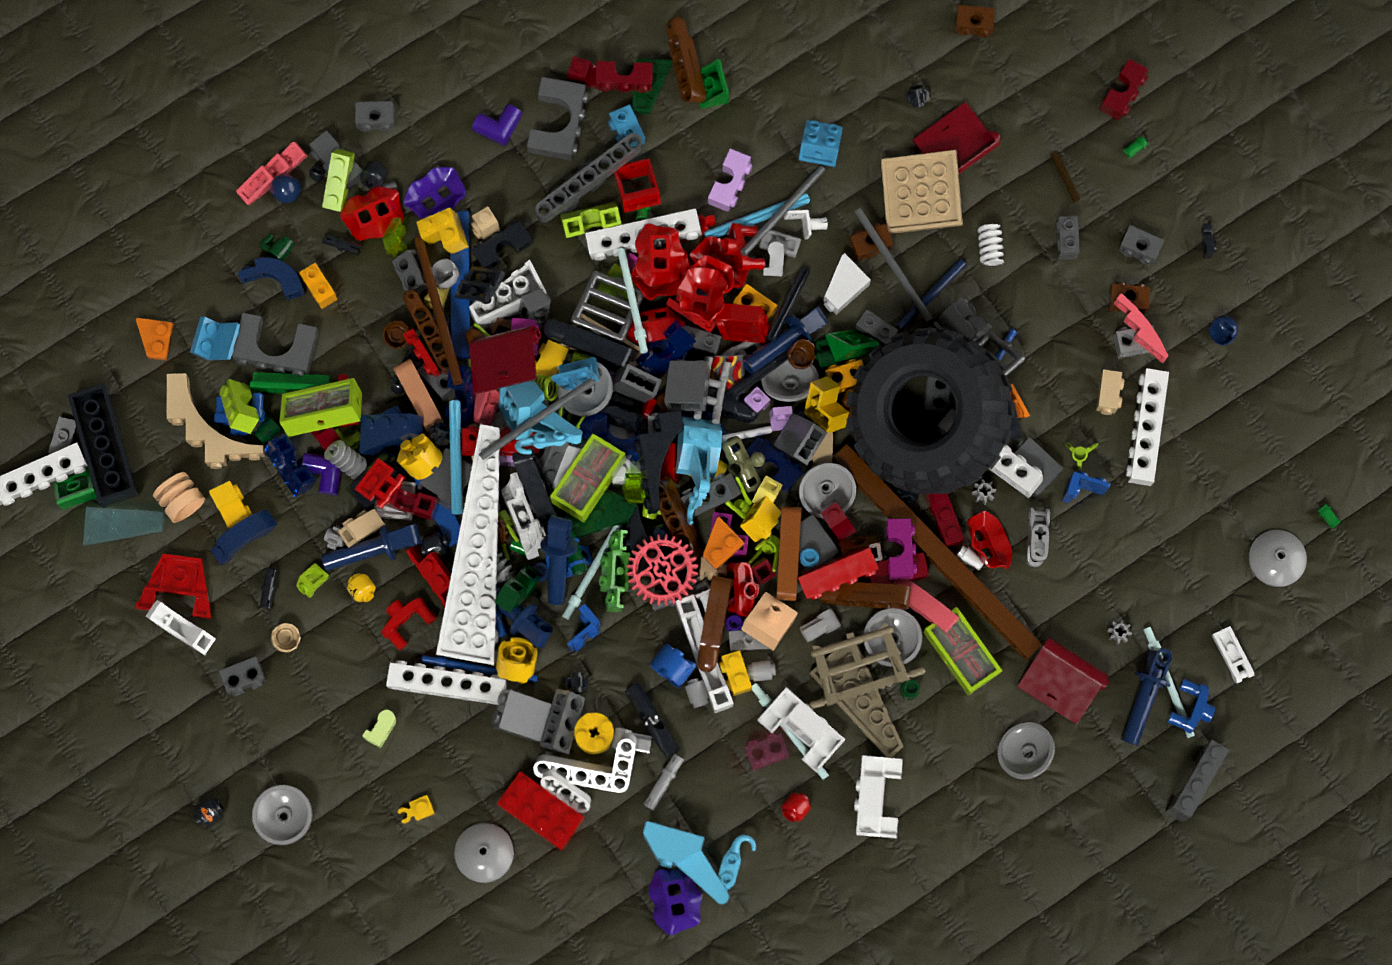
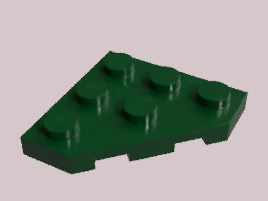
(608, 512)

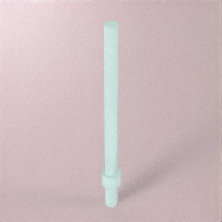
(640, 333)
(574, 600)
(1172, 690)
(765, 701)

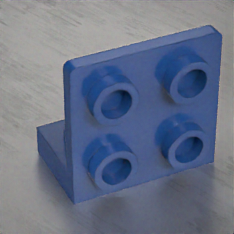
(1082, 480)
(592, 628)

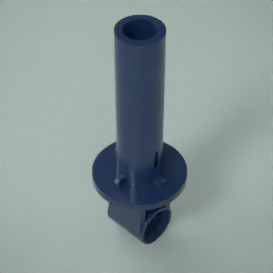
(796, 330)
(386, 543)
(558, 546)
(528, 623)
(1152, 678)

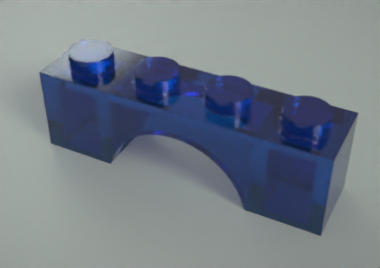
(599, 425)

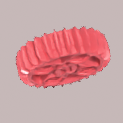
(644, 589)

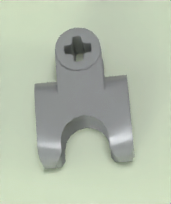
(1038, 528)

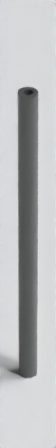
(780, 213)
(893, 265)
(537, 418)

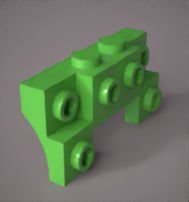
(614, 571)

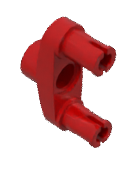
(736, 242)
(742, 578)
(400, 614)

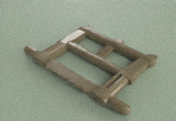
(892, 652)

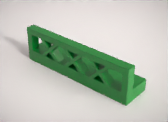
(285, 383)

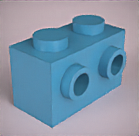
(625, 123)

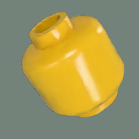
(361, 587)

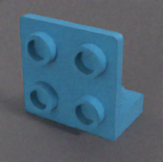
(820, 143)
(214, 339)
(576, 373)

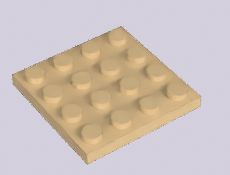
(922, 192)

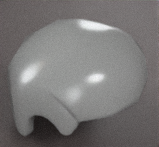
(445, 273)

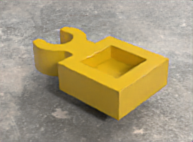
(419, 808)

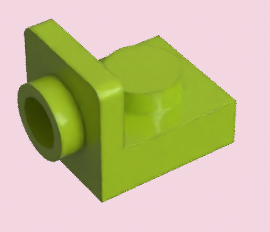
(311, 580)

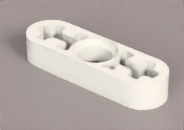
(565, 784)

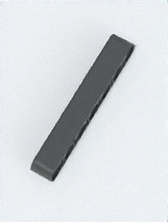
(592, 169)

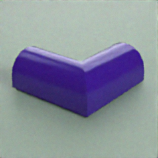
(500, 130)
(329, 473)

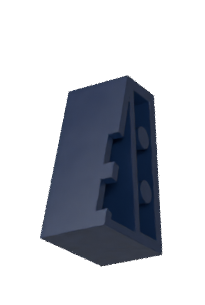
(387, 430)

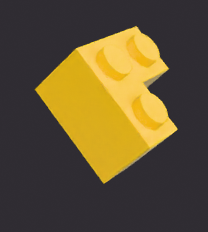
(444, 227)
(823, 405)
(228, 501)

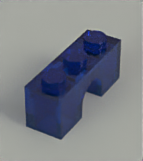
(678, 343)
(464, 394)
(281, 454)
(788, 472)

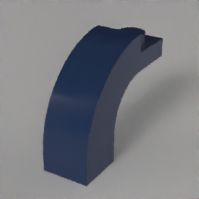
(276, 270)
(241, 534)

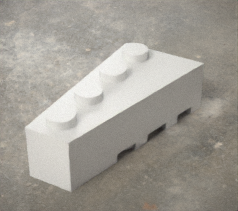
(507, 297)

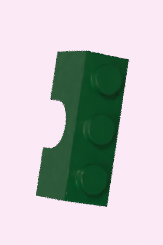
(518, 589)

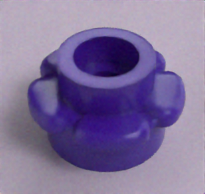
(734, 618)

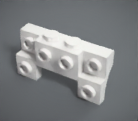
(521, 512)
(805, 725)
(871, 796)

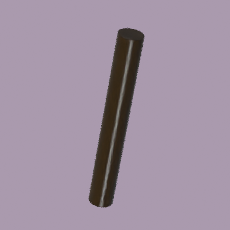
(1065, 177)

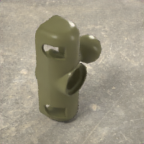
(741, 464)

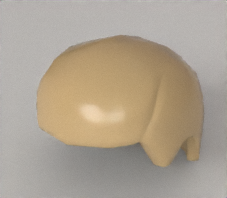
(285, 637)

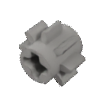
(987, 488)
(333, 538)
(1124, 629)

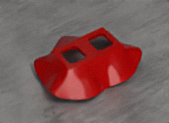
(378, 225)
(712, 247)
(646, 254)
(715, 264)
(707, 279)
(666, 289)
(655, 326)
(993, 539)

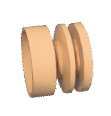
(179, 497)

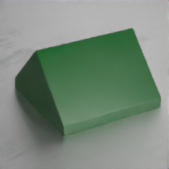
(714, 85)
(850, 344)
(74, 490)

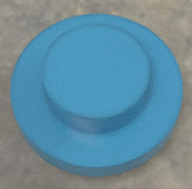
(809, 557)

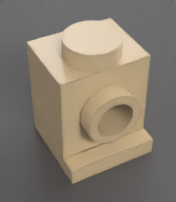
(708, 571)

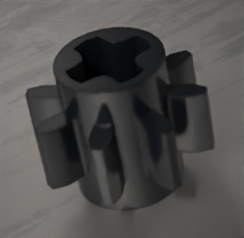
(917, 96)
(439, 434)
(906, 496)
(576, 683)

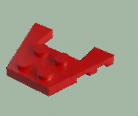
(178, 576)

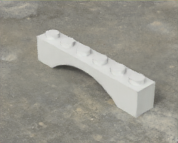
(713, 680)

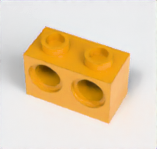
(318, 285)
(757, 300)
(843, 371)

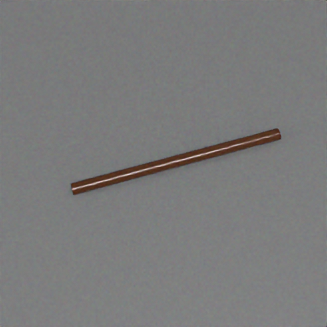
(438, 311)

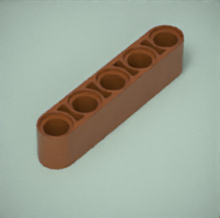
(788, 553)

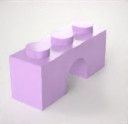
(724, 195)

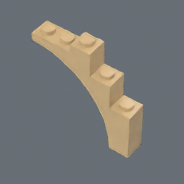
(217, 447)

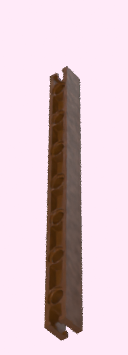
(939, 555)

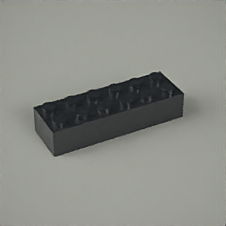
(103, 445)

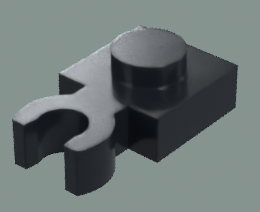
(1208, 245)

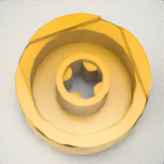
(419, 456)
(516, 660)
(588, 723)

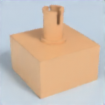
(769, 621)

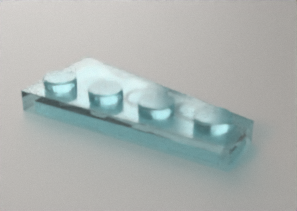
(117, 524)

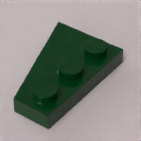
(644, 102)

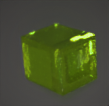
(349, 436)
(632, 488)

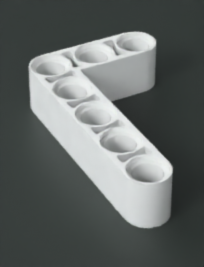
(593, 770)

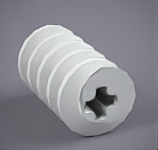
(988, 245)

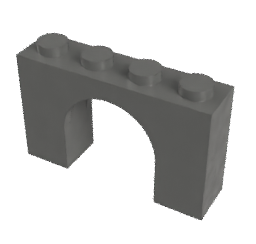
(561, 143)
(296, 360)
(1207, 765)

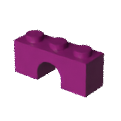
(901, 532)

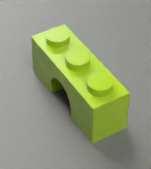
(339, 170)
(598, 216)
(235, 399)

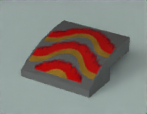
(737, 369)

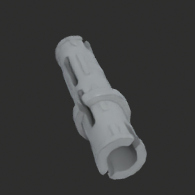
(663, 782)

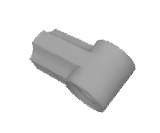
(824, 623)
(643, 741)

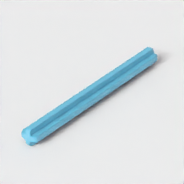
(755, 217)
(455, 457)

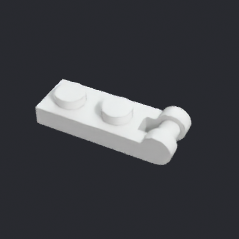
(1233, 654)

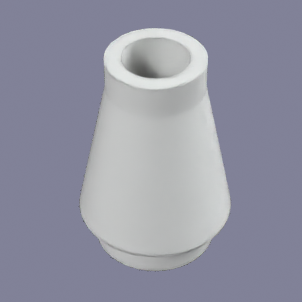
(969, 557)

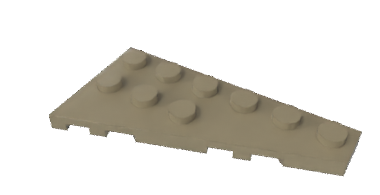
(866, 710)

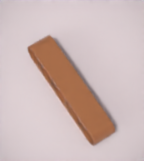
(418, 395)

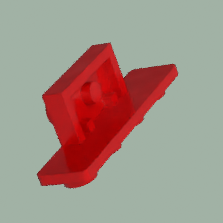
(432, 570)

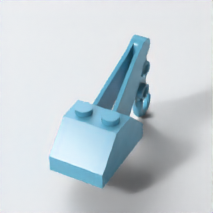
(521, 403)
(698, 456)
(685, 852)

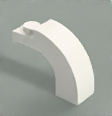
(180, 627)

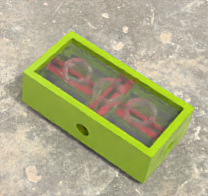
(321, 407)
(588, 478)
(963, 654)

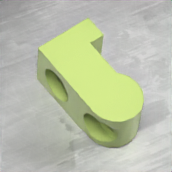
(382, 729)

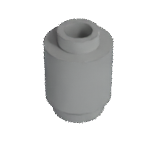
(761, 670)
(697, 693)

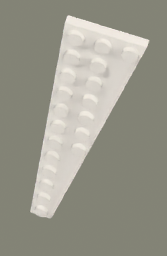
(470, 604)

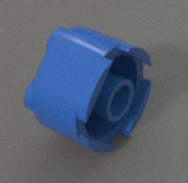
(672, 666)

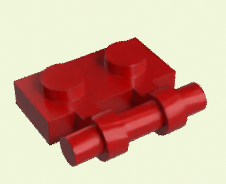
(374, 481)

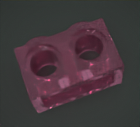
(768, 757)

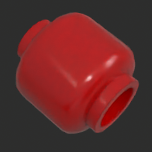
(796, 807)

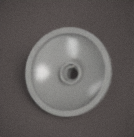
(789, 383)
(591, 403)
(840, 487)
(1269, 567)
(906, 631)
(1021, 742)
(268, 812)
(488, 866)

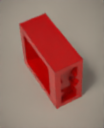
(642, 198)
(743, 331)

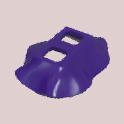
(428, 187)
(689, 896)

